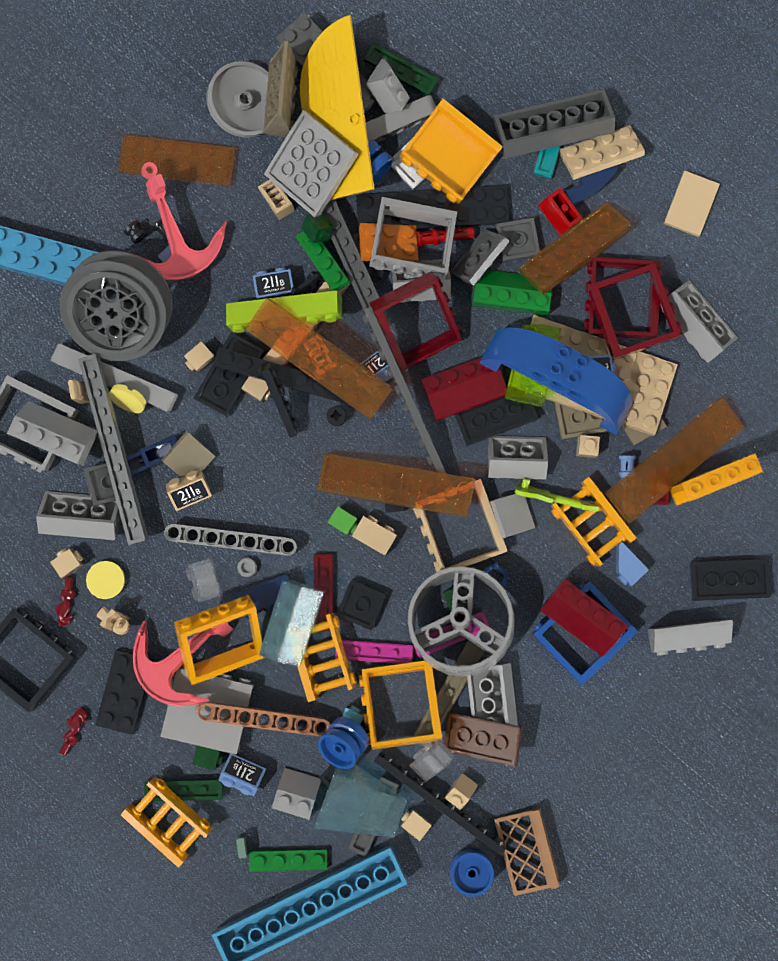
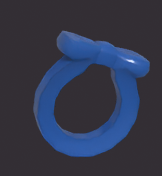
(494, 565)

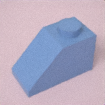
(628, 566)

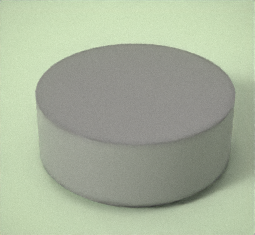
(247, 567)

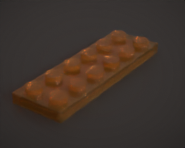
(178, 159)
(575, 248)

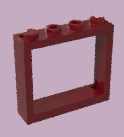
(653, 307)
(604, 321)
(431, 346)

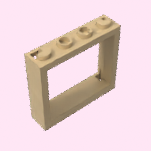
(491, 521)

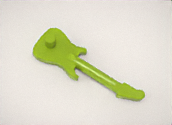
(524, 489)

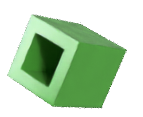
(343, 521)

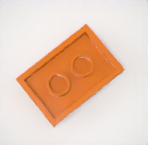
(395, 241)

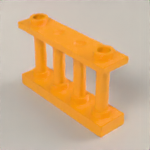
(612, 519)
(307, 670)
(150, 830)

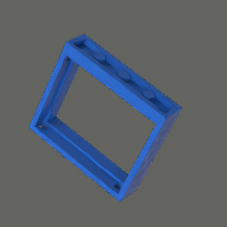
(593, 667)

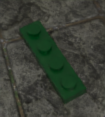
(405, 71)
(192, 789)

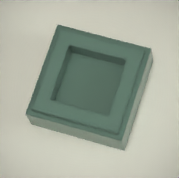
(242, 846)

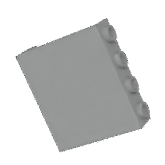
(184, 724)

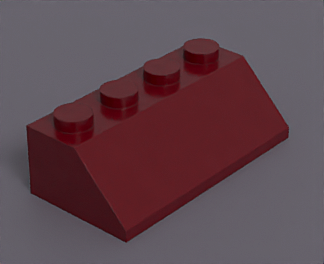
(463, 388)
(583, 617)

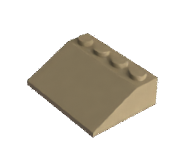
(280, 92)

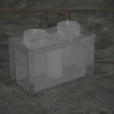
(204, 580)
(431, 760)

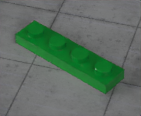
(323, 262)
(288, 860)

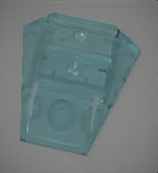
(360, 805)

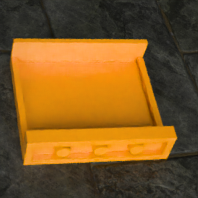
(450, 151)
(716, 479)

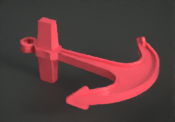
(183, 260)
(157, 676)

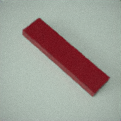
(324, 582)

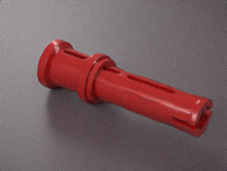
(435, 236)

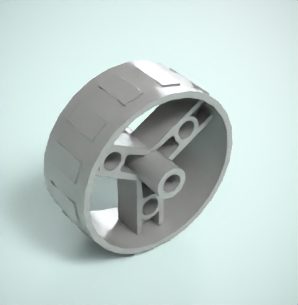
(463, 579)

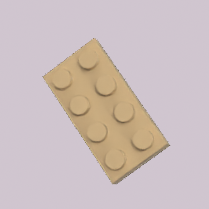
(602, 152)

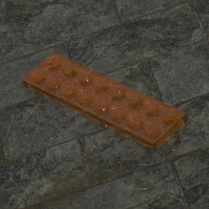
(319, 358)
(674, 460)
(396, 485)

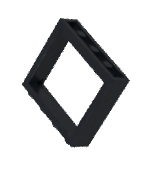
(53, 641)

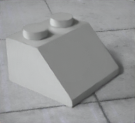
(387, 88)
(296, 793)

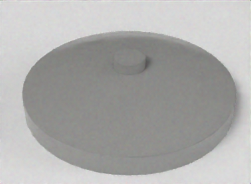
(239, 98)

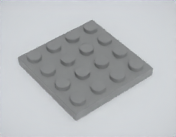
(311, 163)

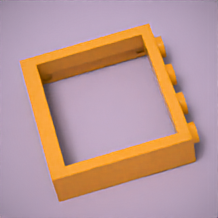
(228, 660)
(367, 701)

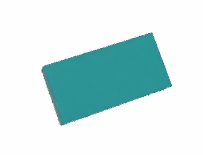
(546, 162)

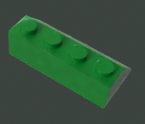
(510, 293)

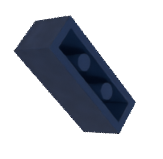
(264, 594)

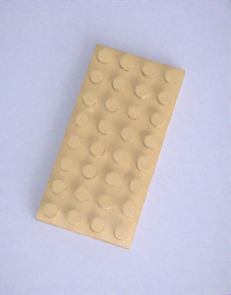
(643, 374)

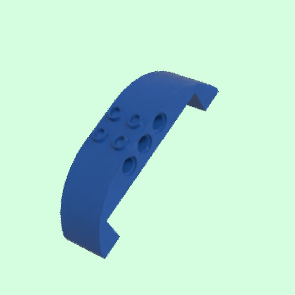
(561, 371)

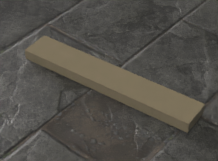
(450, 689)

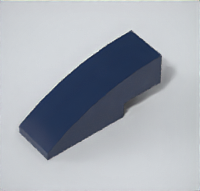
(590, 185)
(150, 456)

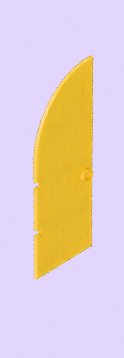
(334, 97)

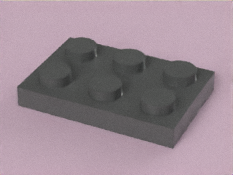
(479, 257)

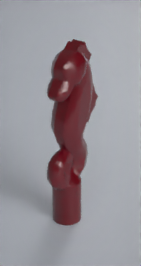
(63, 609)
(74, 723)

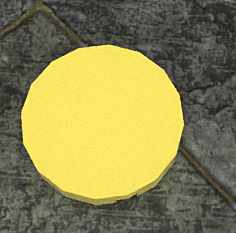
(127, 399)
(105, 580)

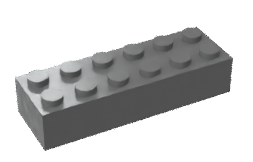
(301, 36)
(554, 123)

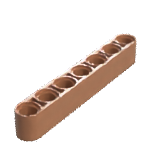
(255, 713)

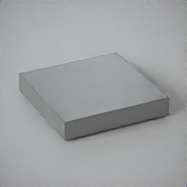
(512, 515)

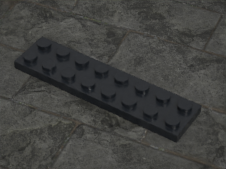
(478, 208)

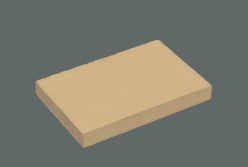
(691, 203)

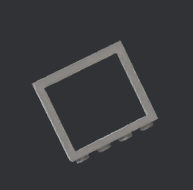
(419, 213)
(5, 390)

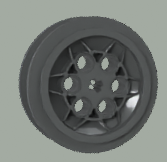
(130, 279)

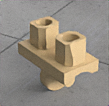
(114, 621)

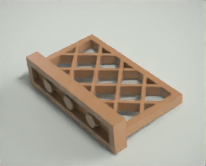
(544, 848)

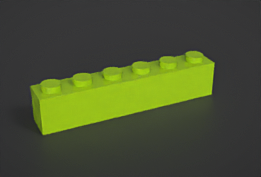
(306, 307)

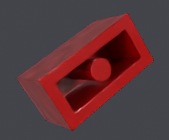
(560, 211)

